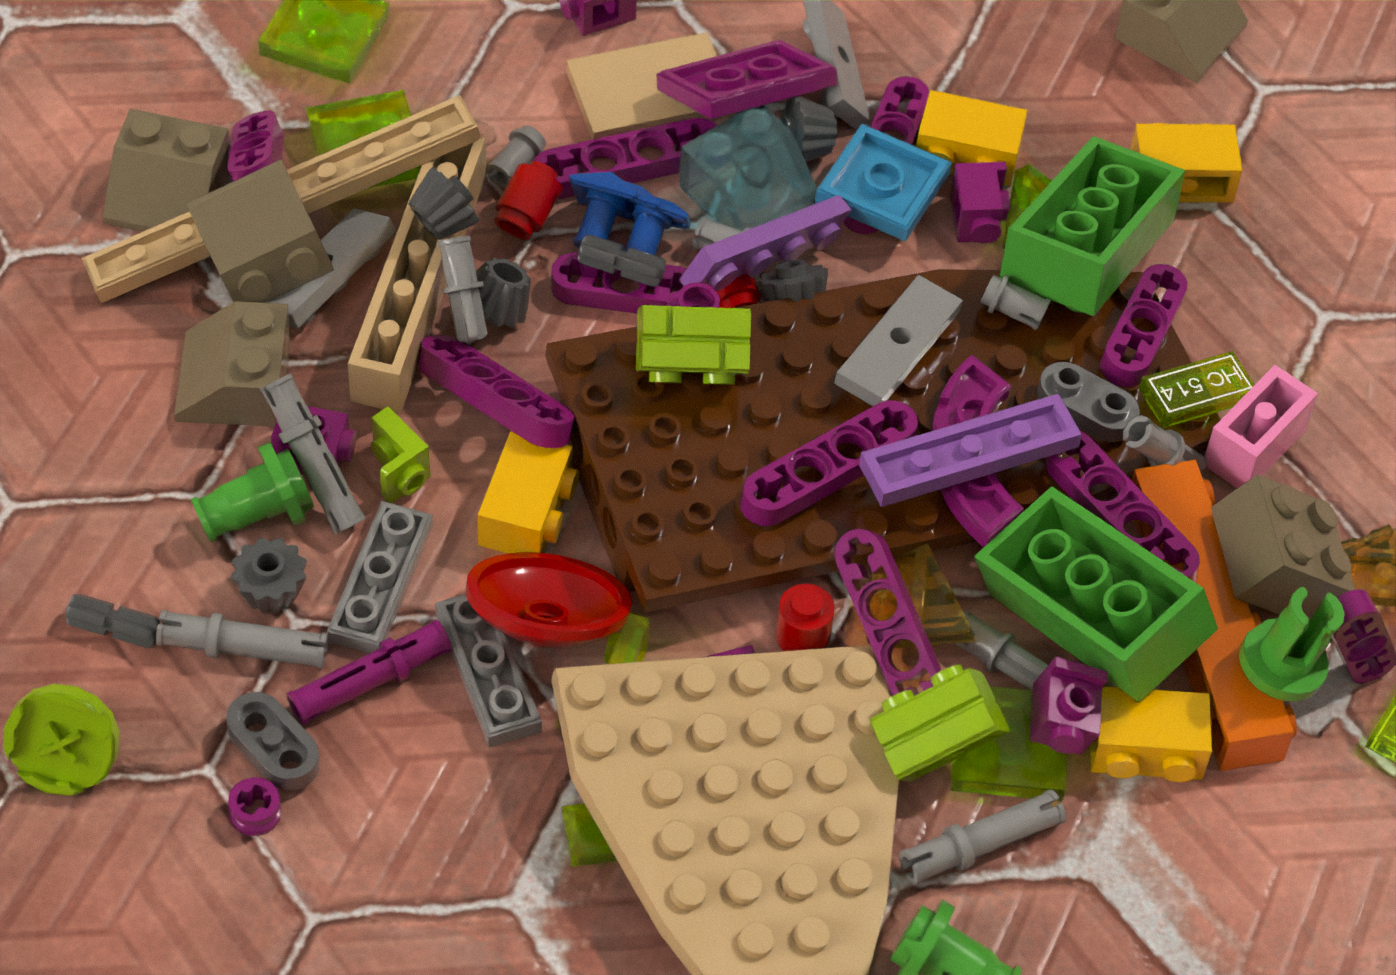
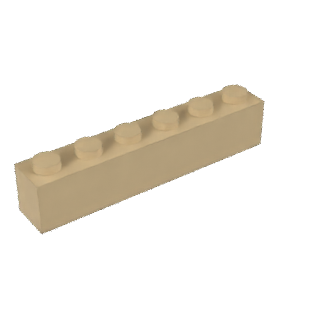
(408, 295)

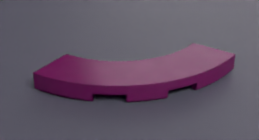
(980, 503)

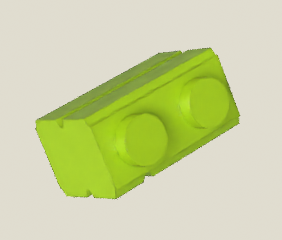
(693, 341)
(938, 723)

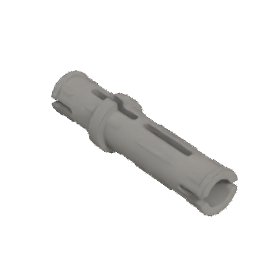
(316, 460)
(242, 639)
(961, 845)

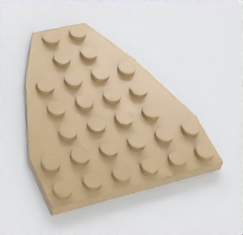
(742, 801)

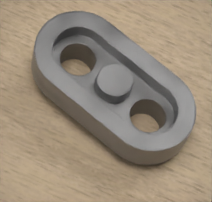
(1089, 400)
(276, 744)

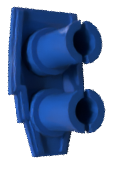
(612, 197)

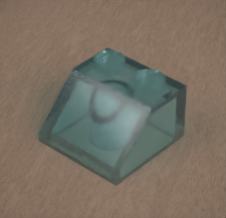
(747, 171)

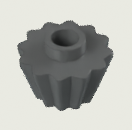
(811, 127)
(443, 204)
(793, 280)
(504, 292)
(269, 574)

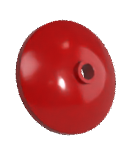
(547, 599)

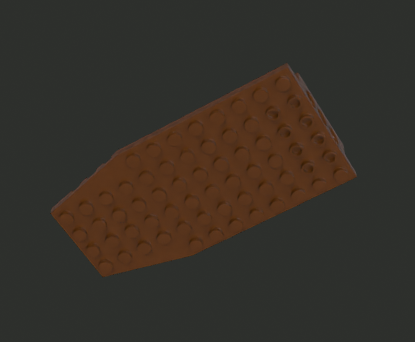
(673, 457)

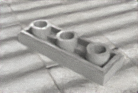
(832, 44)
(348, 246)
(898, 341)
(380, 577)
(494, 689)

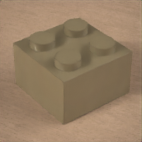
(1279, 543)

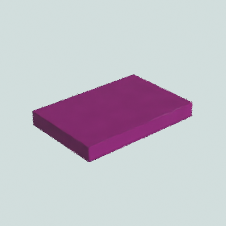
(746, 79)

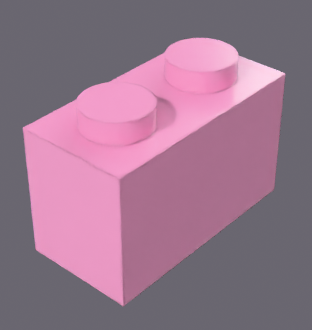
(1260, 427)

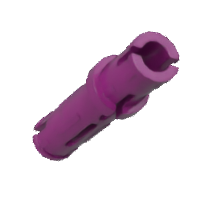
(388, 662)

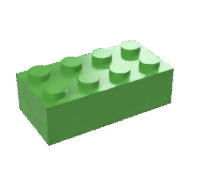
(1092, 225)
(1096, 593)

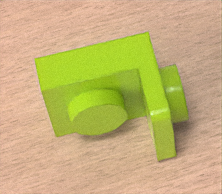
(401, 454)

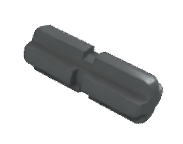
(633, 263)
(100, 618)

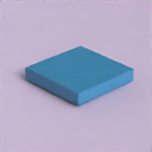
(885, 181)

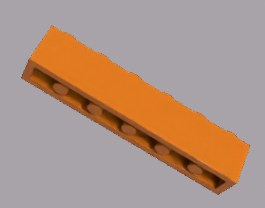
(1245, 722)

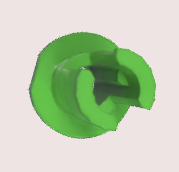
(261, 493)
(1288, 653)
(937, 948)

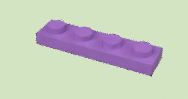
(773, 241)
(969, 450)

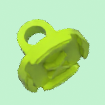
(61, 739)

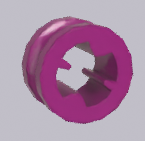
(244, 795)

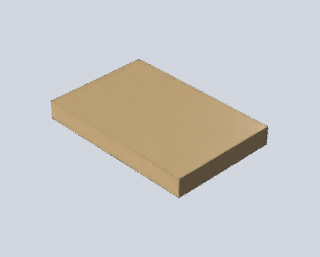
(620, 86)

